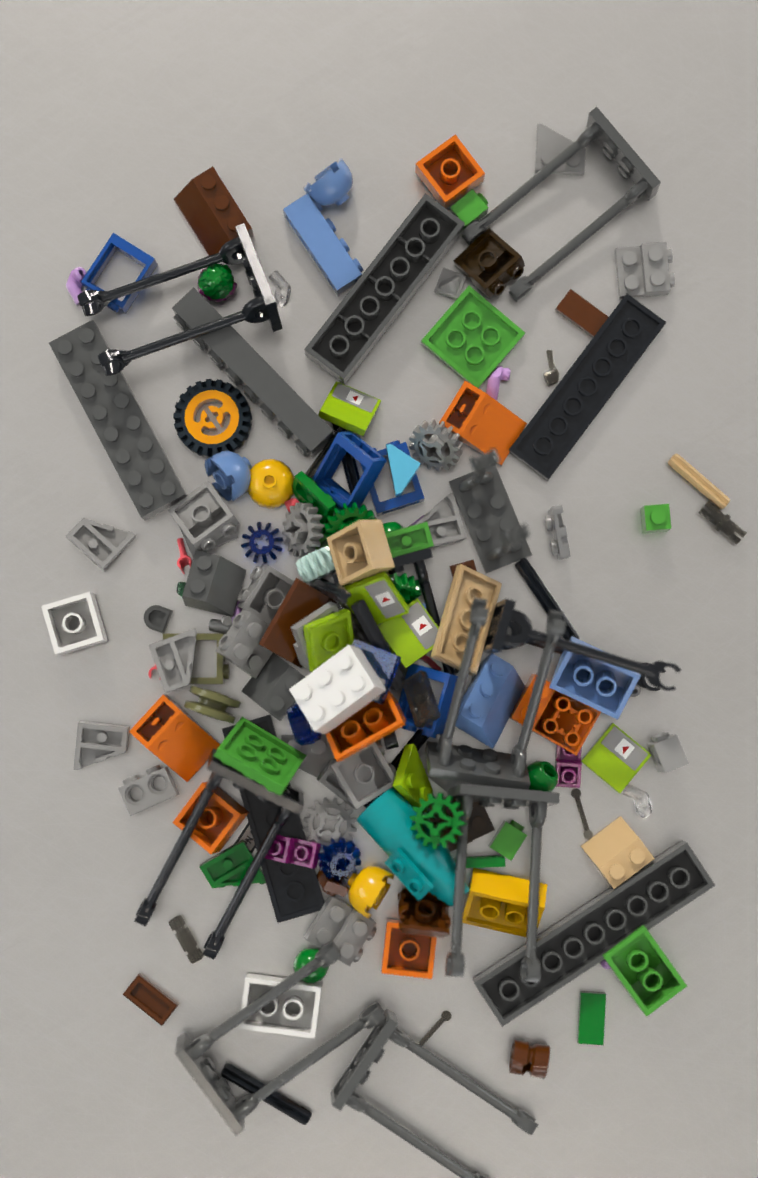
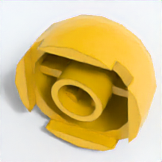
(271, 483)
(368, 889)

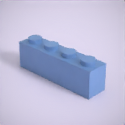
(322, 243)

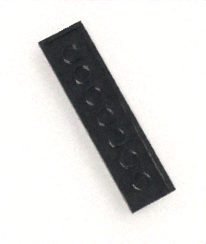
(587, 386)
(291, 887)

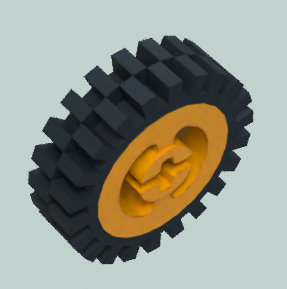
(233, 404)

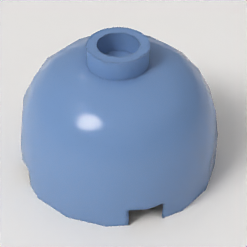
(331, 184)
(230, 473)

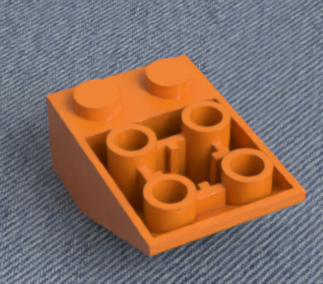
(482, 421)
(558, 717)
(174, 737)

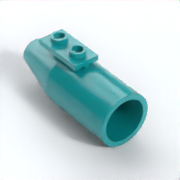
(414, 864)

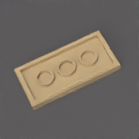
(456, 617)

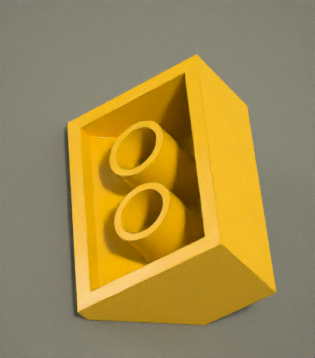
(500, 902)

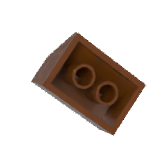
(211, 211)
(297, 605)

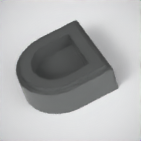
(157, 618)

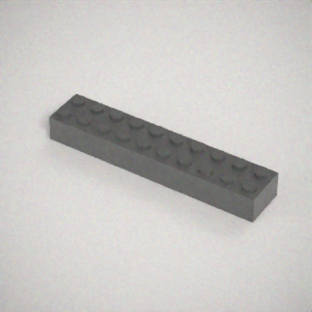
(594, 929)

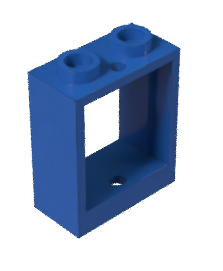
(117, 243)
(362, 452)
(401, 501)
(444, 703)

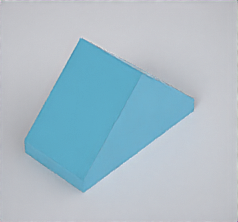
(402, 468)

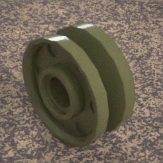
(212, 704)

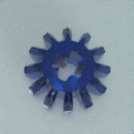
(266, 550)
(300, 727)
(347, 864)

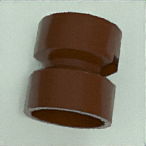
(529, 1059)

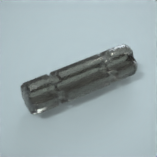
(186, 939)

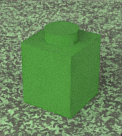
(470, 207)
(655, 518)
(508, 839)

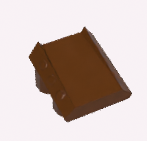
(423, 917)

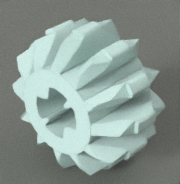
(315, 565)

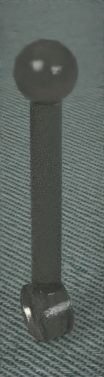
(576, 793)
(445, 1016)

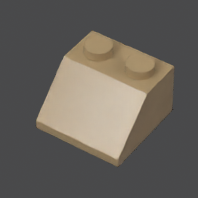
(360, 551)
(617, 852)

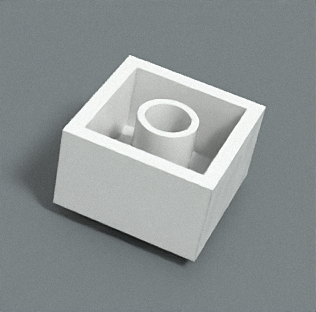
(74, 623)

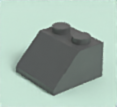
(213, 584)
(272, 687)

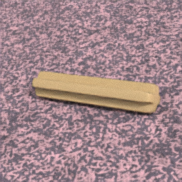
(698, 481)

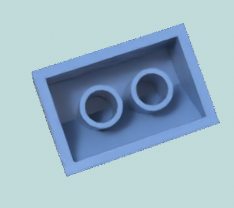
(594, 682)
(490, 700)

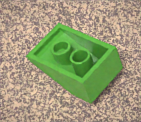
(644, 970)

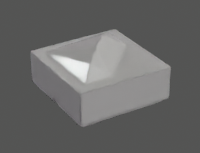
(450, 283)

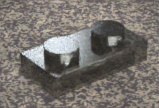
(421, 699)

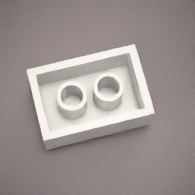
(337, 689)
(289, 1014)

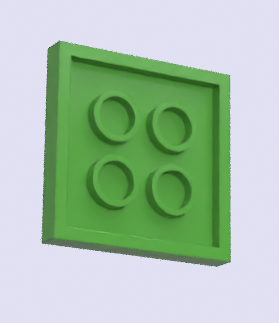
(473, 337)
(260, 756)

